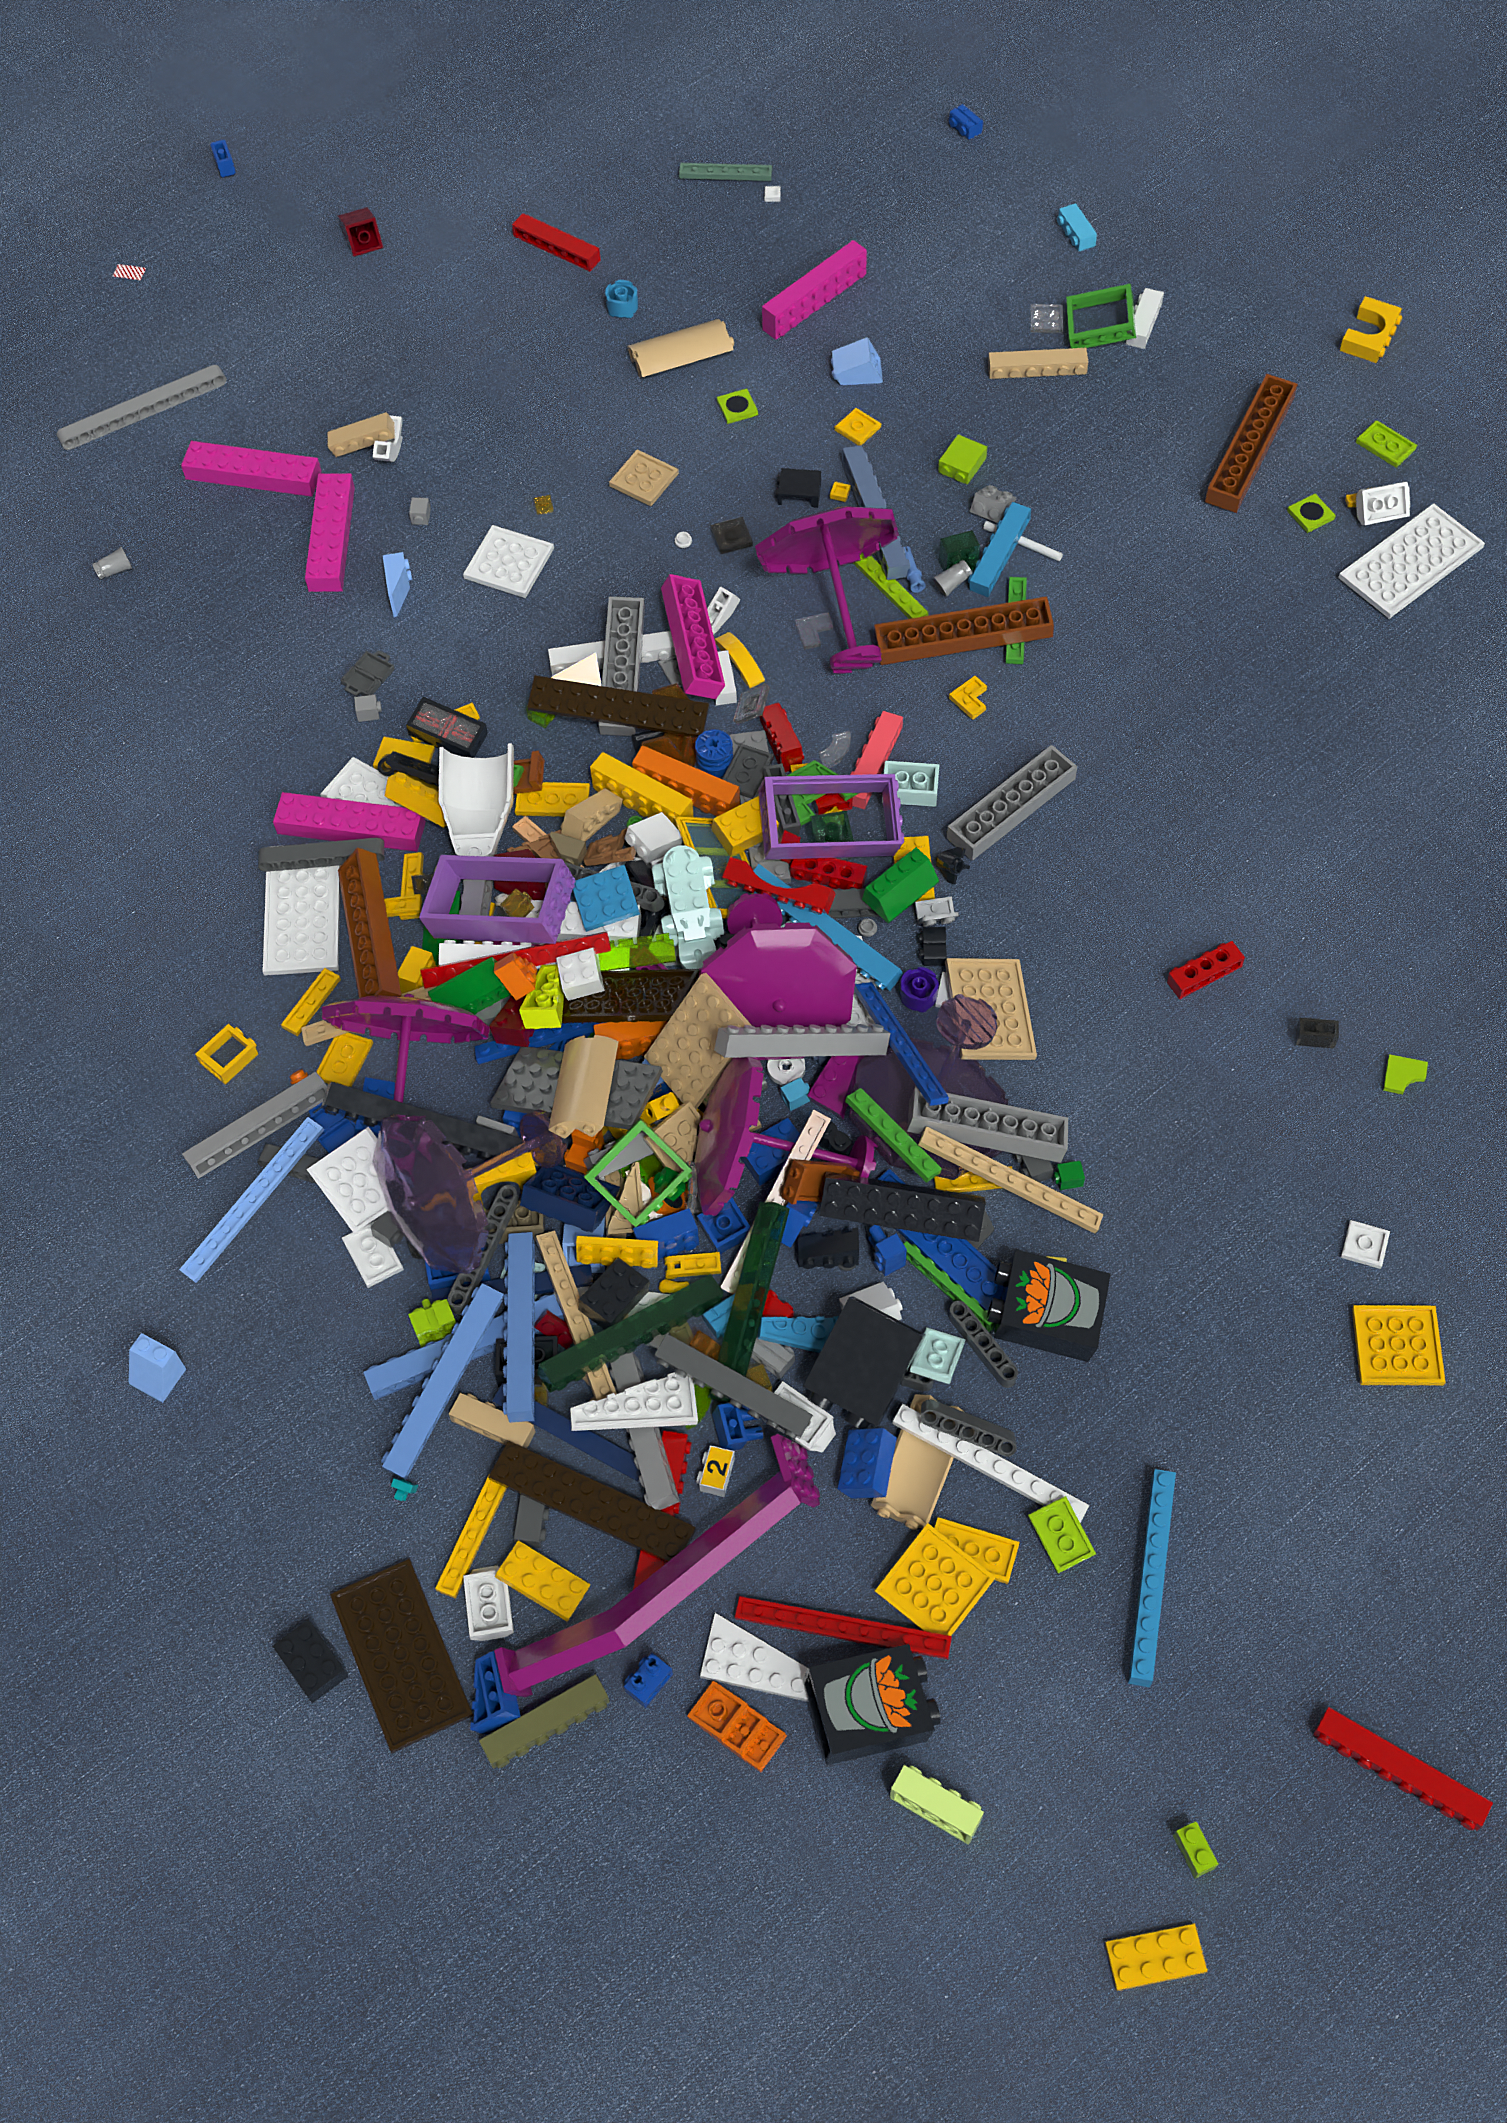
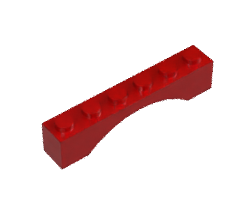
(814, 896)

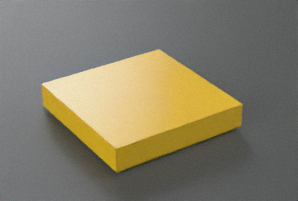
(857, 427)

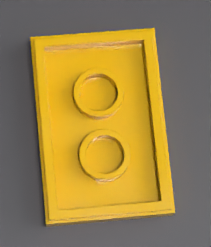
(416, 750)
(344, 1059)

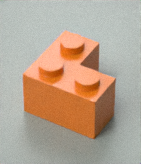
(516, 975)
(581, 1146)

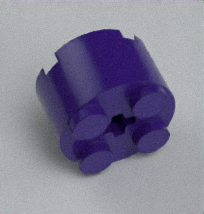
(919, 989)

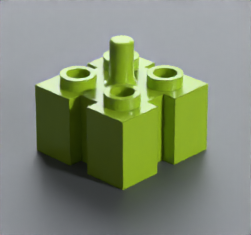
(433, 1321)

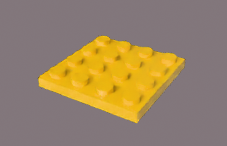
(1398, 1345)
(935, 1583)

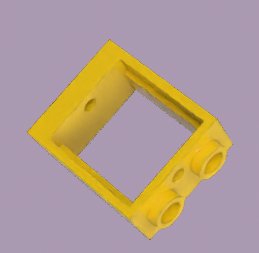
(237, 1064)

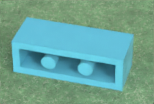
(1077, 227)

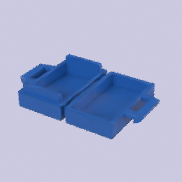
(336, 1128)

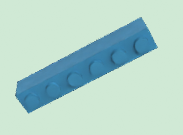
(1000, 549)

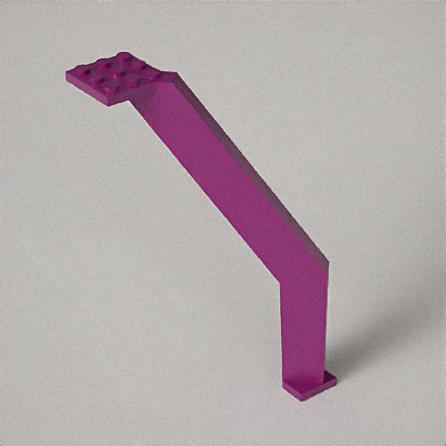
(670, 1583)

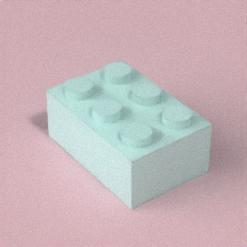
(916, 782)

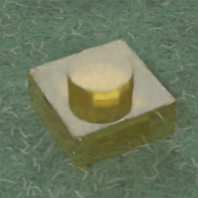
(543, 504)

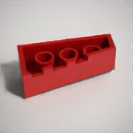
(781, 736)

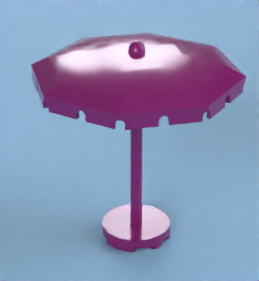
(818, 544)
(779, 971)
(409, 1020)
(726, 1136)

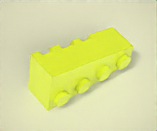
(545, 1004)

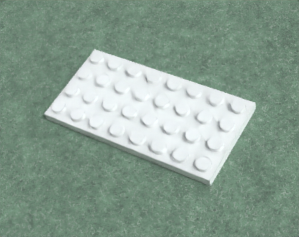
(1411, 560)
(301, 920)

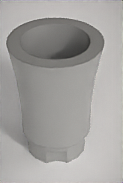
(112, 564)
(952, 577)

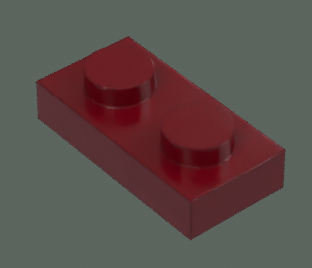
(554, 1326)

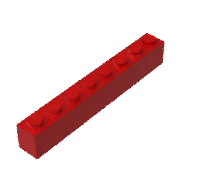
(676, 1448)
(1403, 1769)

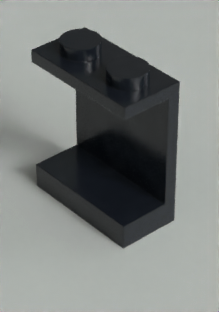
(799, 484)

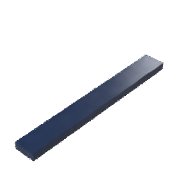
(581, 1275)
(583, 1439)

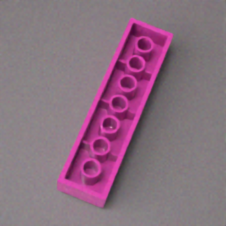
(814, 290)
(251, 468)
(330, 533)
(692, 636)
(348, 820)

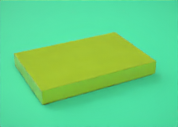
(1386, 443)
(1061, 1534)

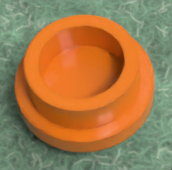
(298, 1076)

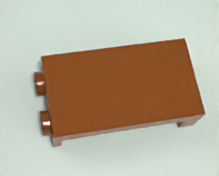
(532, 775)
(807, 1179)

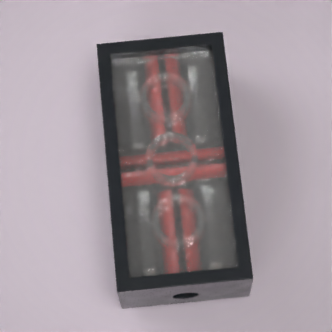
(446, 728)

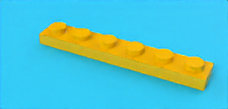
(470, 1538)

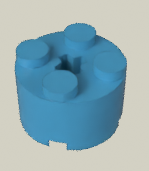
(621, 299)

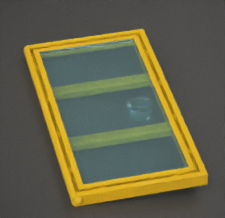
(699, 836)

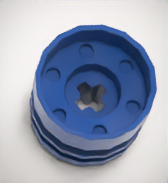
(714, 752)

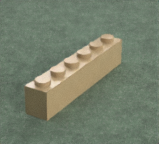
(1037, 363)

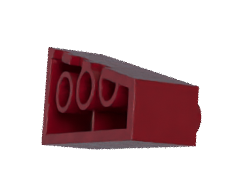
(509, 1026)

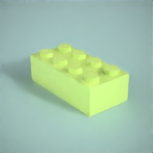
(936, 1804)

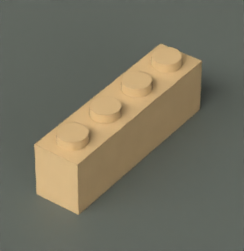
(361, 434)
(490, 1421)

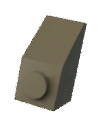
(568, 848)

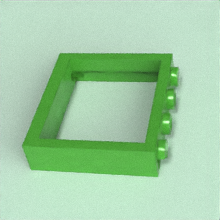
(1107, 334)
(669, 1191)

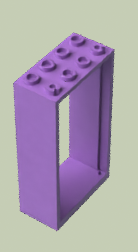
(830, 784)
(497, 928)

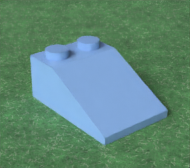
(397, 579)

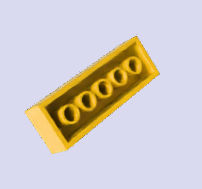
(639, 790)

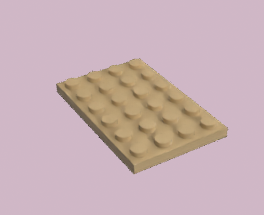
(1002, 987)
(689, 1041)

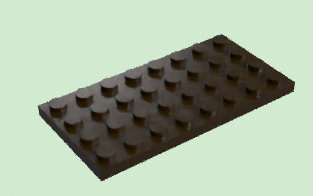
(633, 997)
(401, 1656)

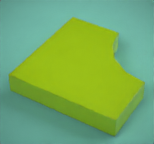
(1402, 1072)

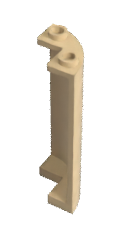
(680, 347)
(583, 1086)
(914, 1478)

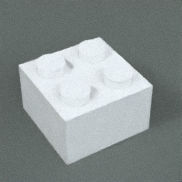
(580, 974)

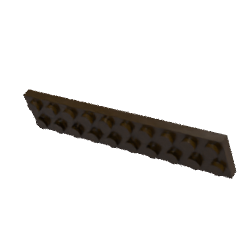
(618, 706)
(591, 1502)

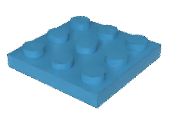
(605, 898)

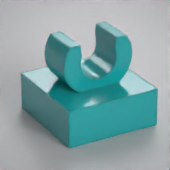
(403, 1488)

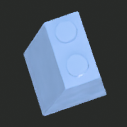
(857, 364)
(569, 1244)
(154, 1367)

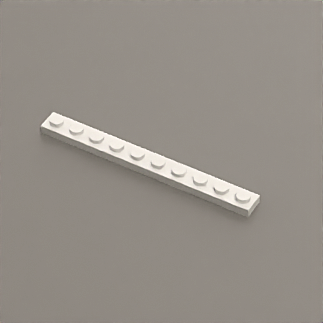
(986, 1462)

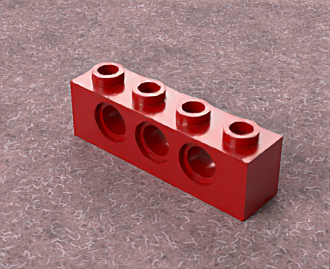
(838, 870)
(1183, 986)

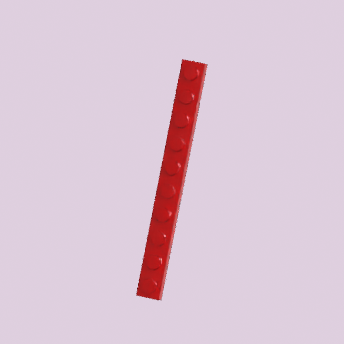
(537, 954)
(842, 1627)

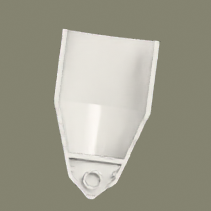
(476, 800)

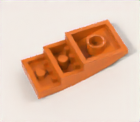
(737, 1726)

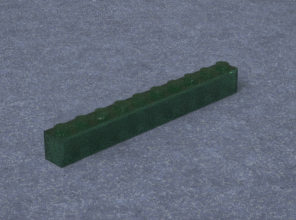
(752, 1289)
(630, 1333)

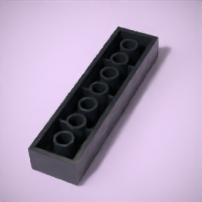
(902, 1206)

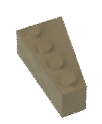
(522, 1222)

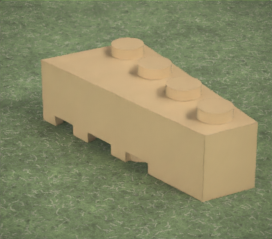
(591, 815)

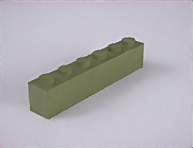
(544, 1722)

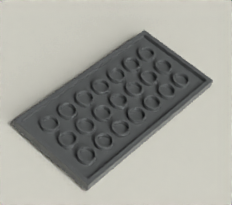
(534, 1079)

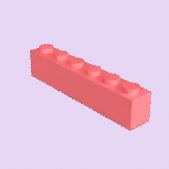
(877, 751)

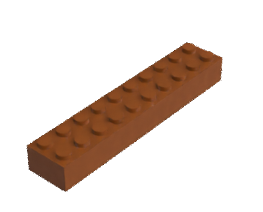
(1251, 443)
(964, 630)
(368, 926)

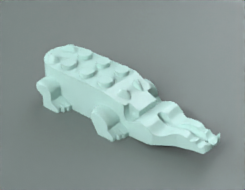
(692, 923)

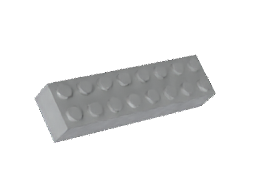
(623, 652)
(1011, 802)
(992, 1125)

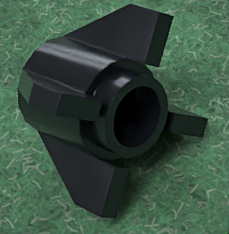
(950, 863)

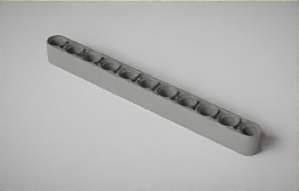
(141, 407)

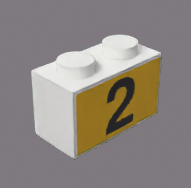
(716, 1470)

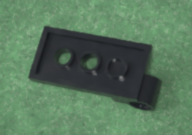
(410, 766)

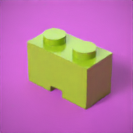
(1195, 1849)

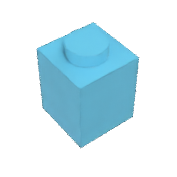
(795, 1094)

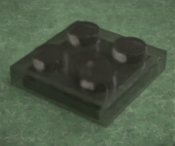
(731, 535)

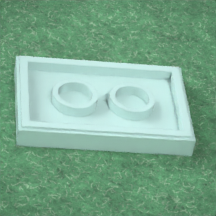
(938, 1356)

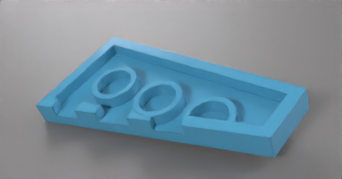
(797, 1332)

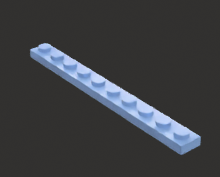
(251, 1200)

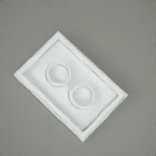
(372, 1256)

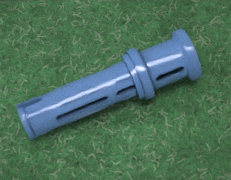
(914, 575)

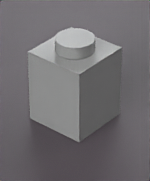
(420, 511)
(367, 708)

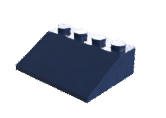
(567, 1197)

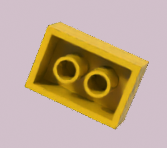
(739, 827)

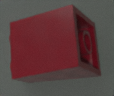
(360, 231)
(535, 890)

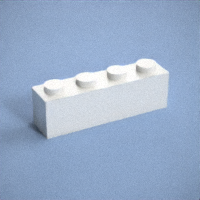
(1145, 316)

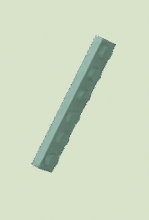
(725, 171)

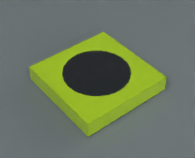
(737, 406)
(1311, 513)

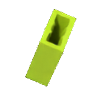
(962, 459)

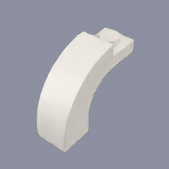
(389, 449)

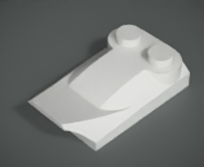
(1383, 503)
(820, 1428)
(487, 1605)

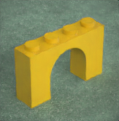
(1372, 346)
(516, 1170)

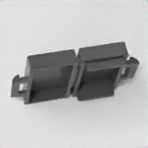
(367, 674)

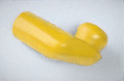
(669, 1286)

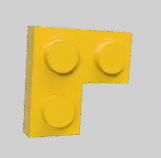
(966, 697)

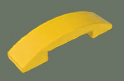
(741, 658)

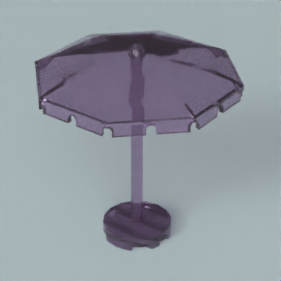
(965, 1025)
(433, 1194)

